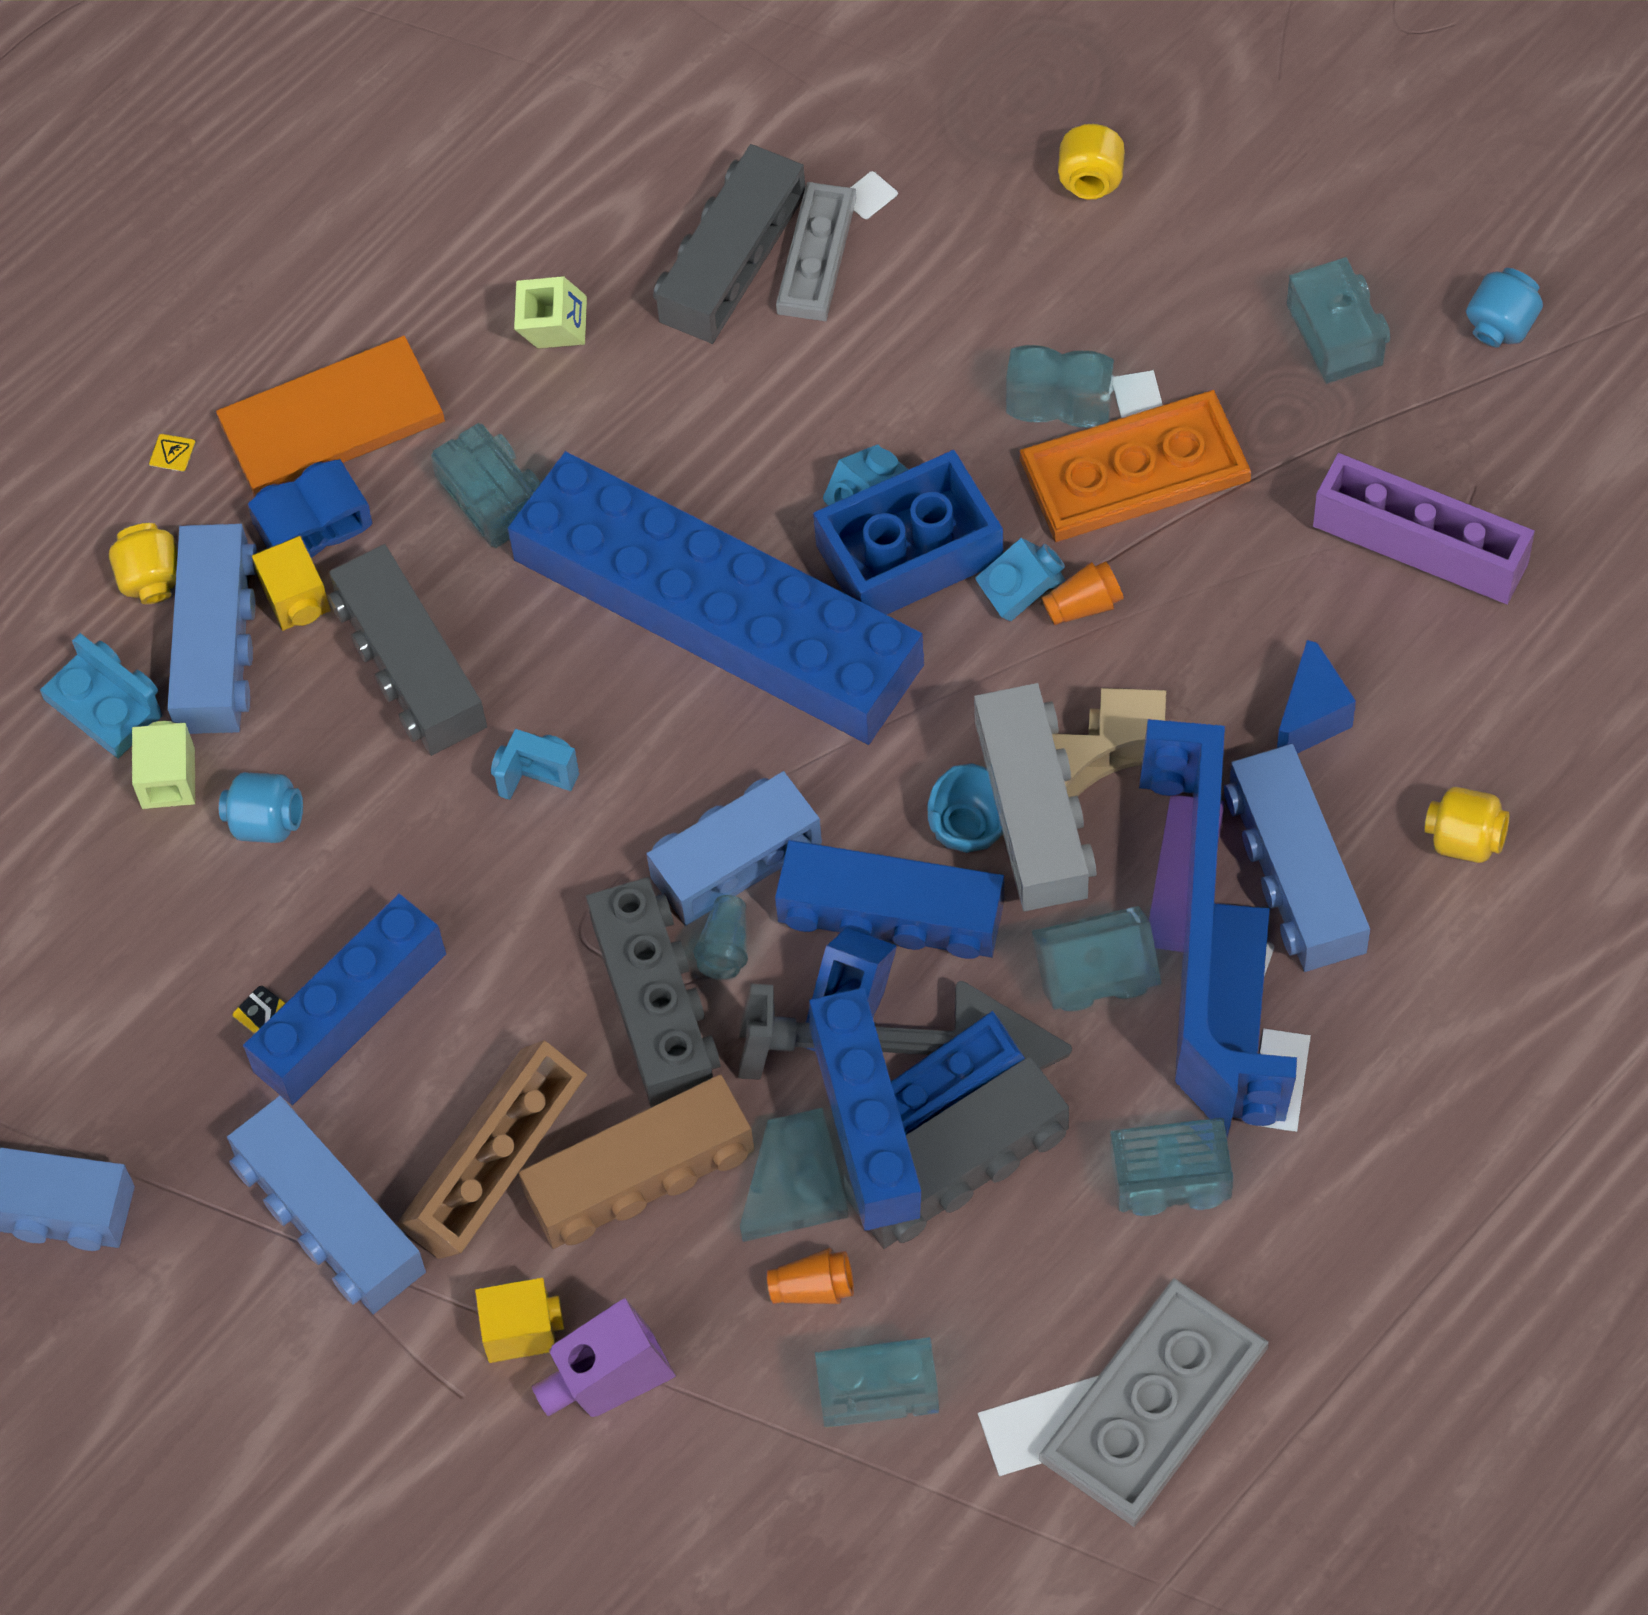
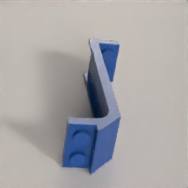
(1218, 1080)

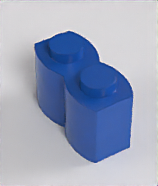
(318, 506)

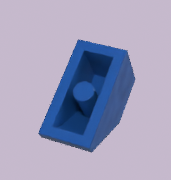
(853, 963)

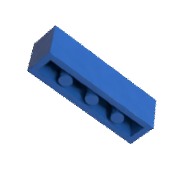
(890, 899)
(345, 999)
(864, 1109)

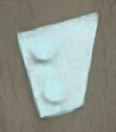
(793, 1178)

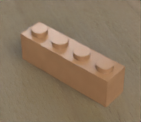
(491, 1150)
(637, 1162)

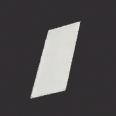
(1024, 1427)

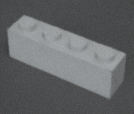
(1032, 796)

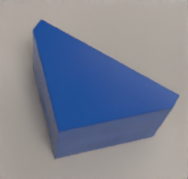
(1317, 703)

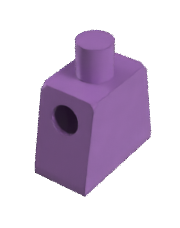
(604, 1363)

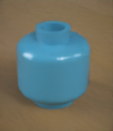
(1504, 307)
(261, 807)

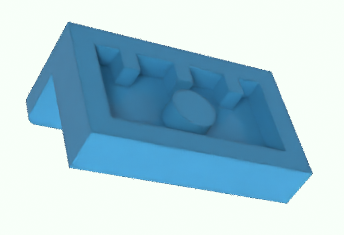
(102, 696)

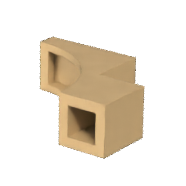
(1114, 736)

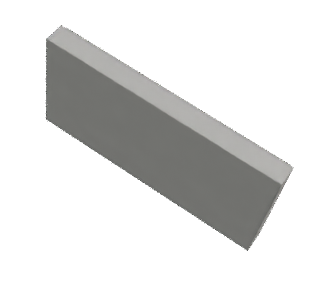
(1153, 1402)

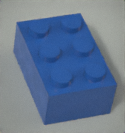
(909, 535)

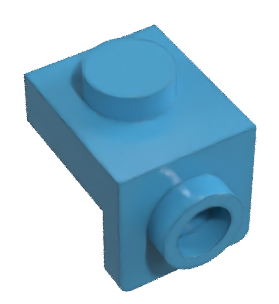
(861, 472)
(1021, 577)
(535, 757)

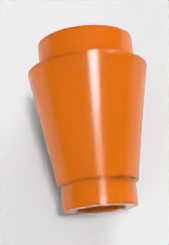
(1083, 594)
(812, 1279)

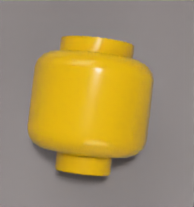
(1091, 161)
(144, 562)
(1467, 824)

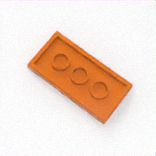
(331, 414)
(1135, 465)

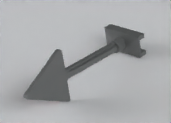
(768, 1032)

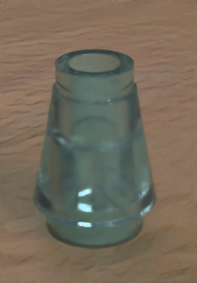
(723, 939)

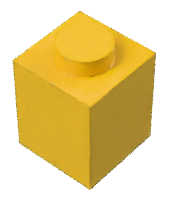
(291, 583)
(518, 1319)

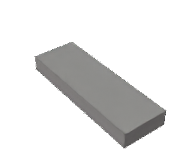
(816, 251)

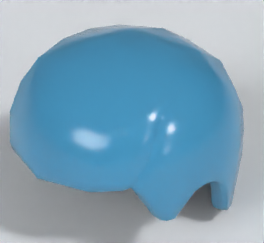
(964, 809)

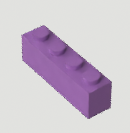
(1423, 528)

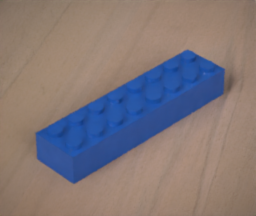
(717, 597)

